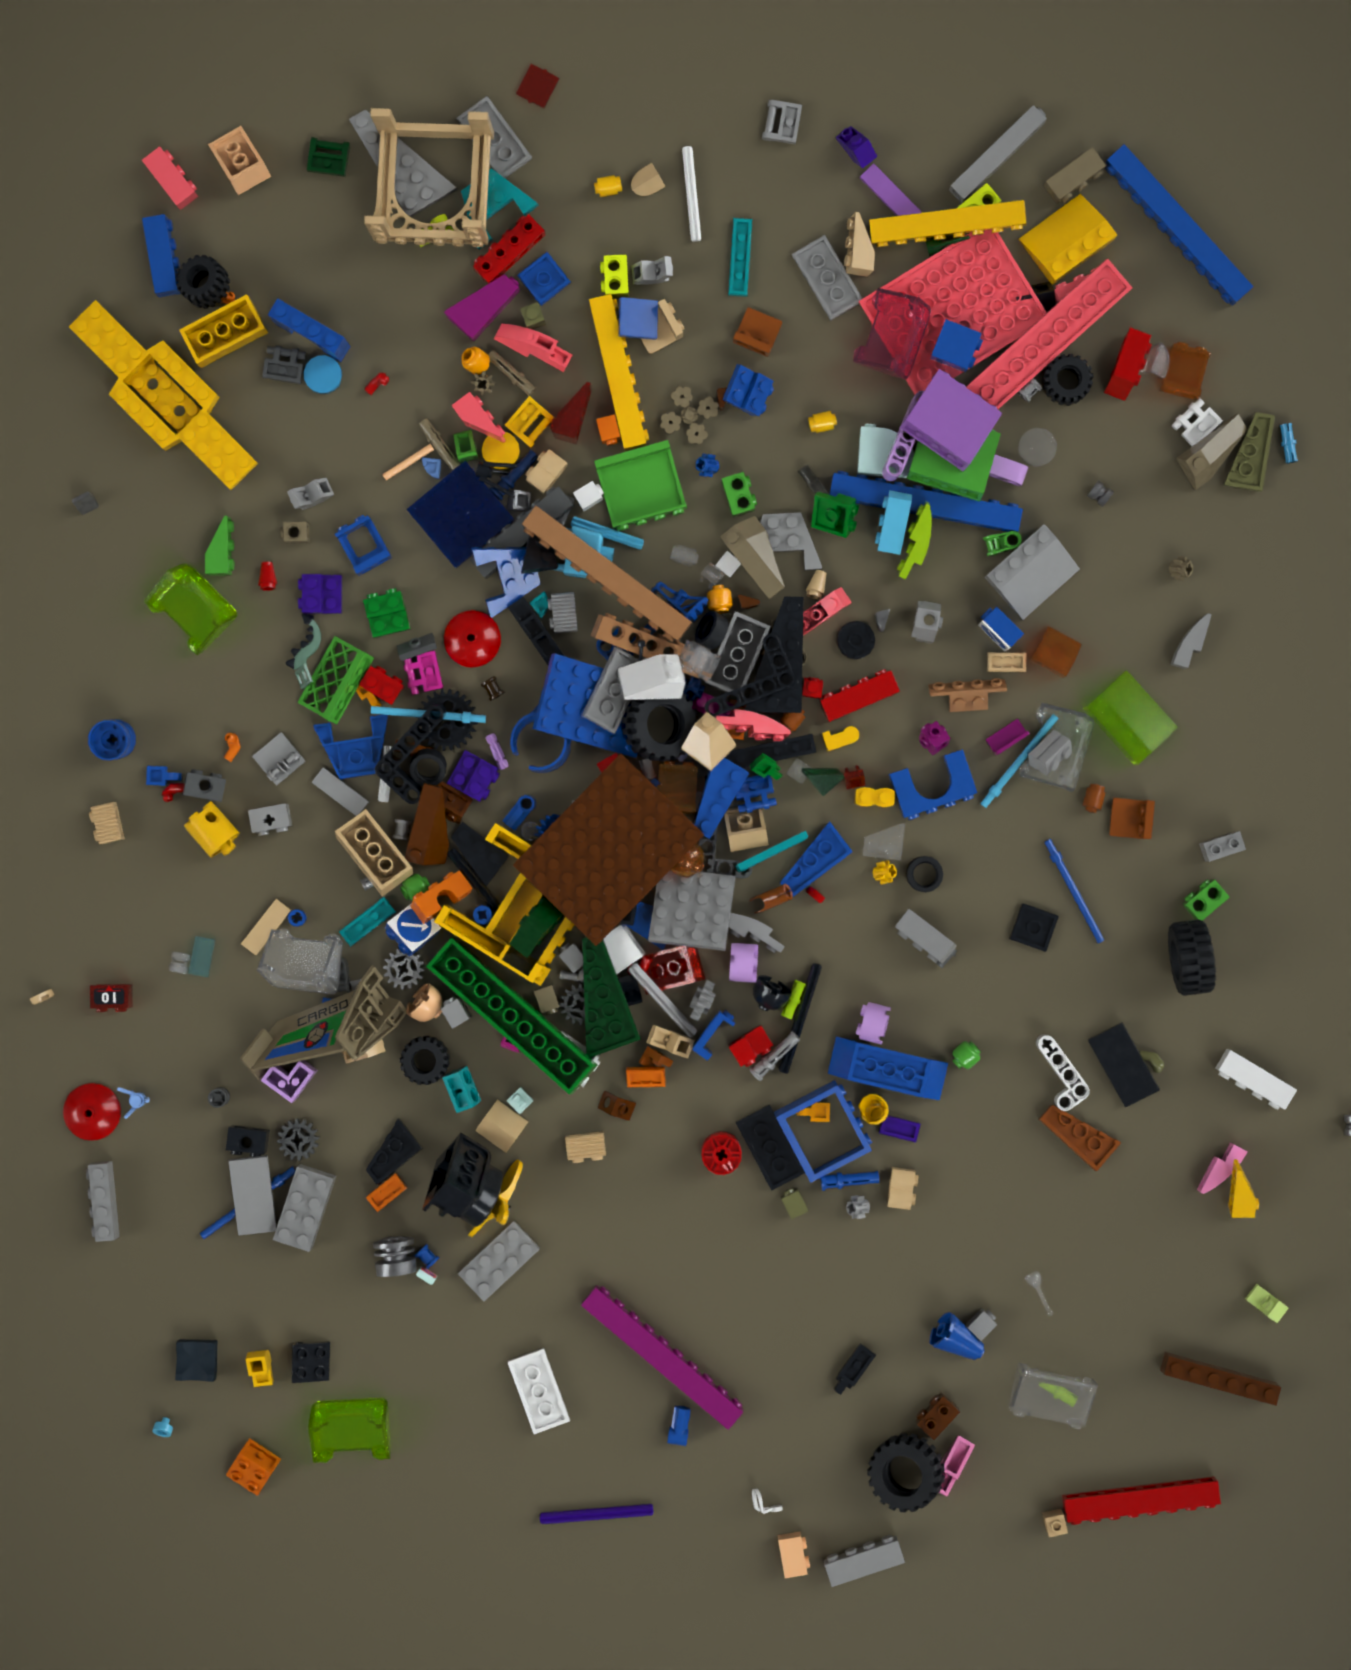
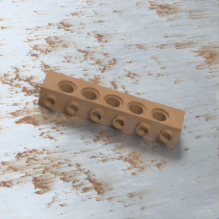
(603, 628)

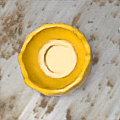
(873, 1109)

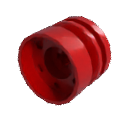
(714, 1144)

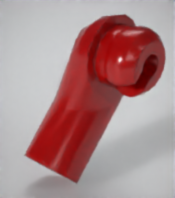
(379, 379)
(170, 790)
(644, 964)

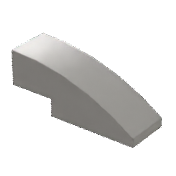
(1191, 643)

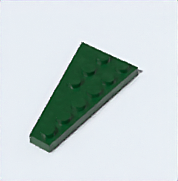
(607, 1013)

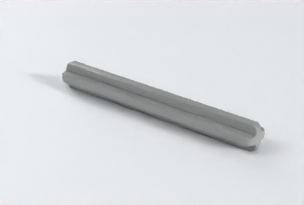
(662, 1000)

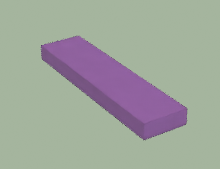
(888, 192)

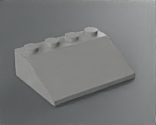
(1032, 572)

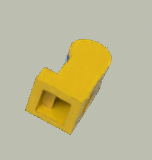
(840, 739)

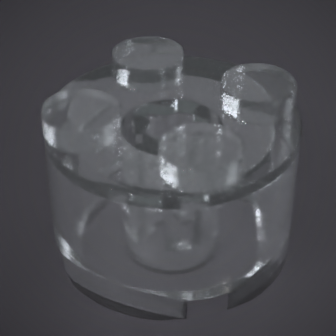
(699, 659)

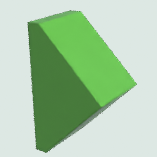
(465, 446)

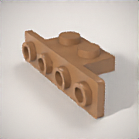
(968, 695)

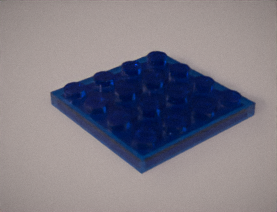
(460, 514)

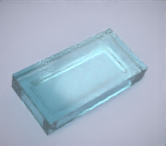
(201, 956)

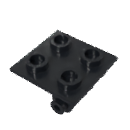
(310, 1362)

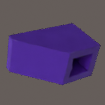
(856, 146)

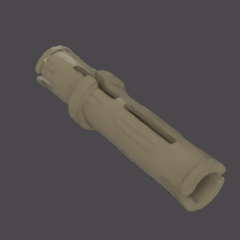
(528, 387)
(438, 443)

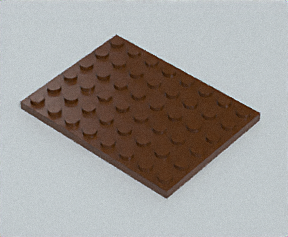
(608, 849)

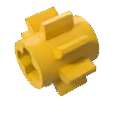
(884, 872)

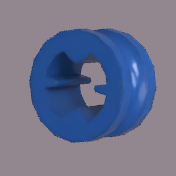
(294, 912)

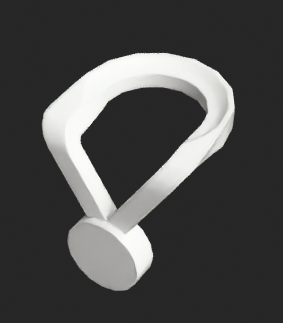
(776, 1508)

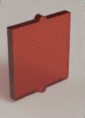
(537, 86)

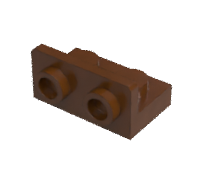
(455, 803)

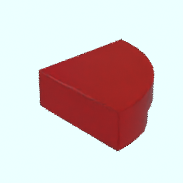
(815, 894)

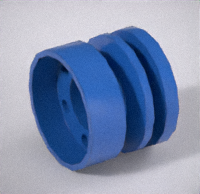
(102, 745)

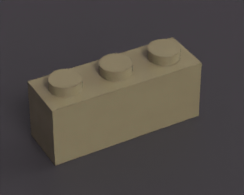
(1075, 176)

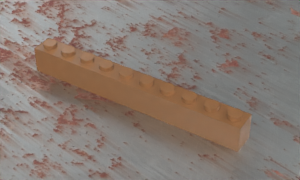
(606, 573)

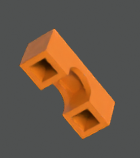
(453, 886)

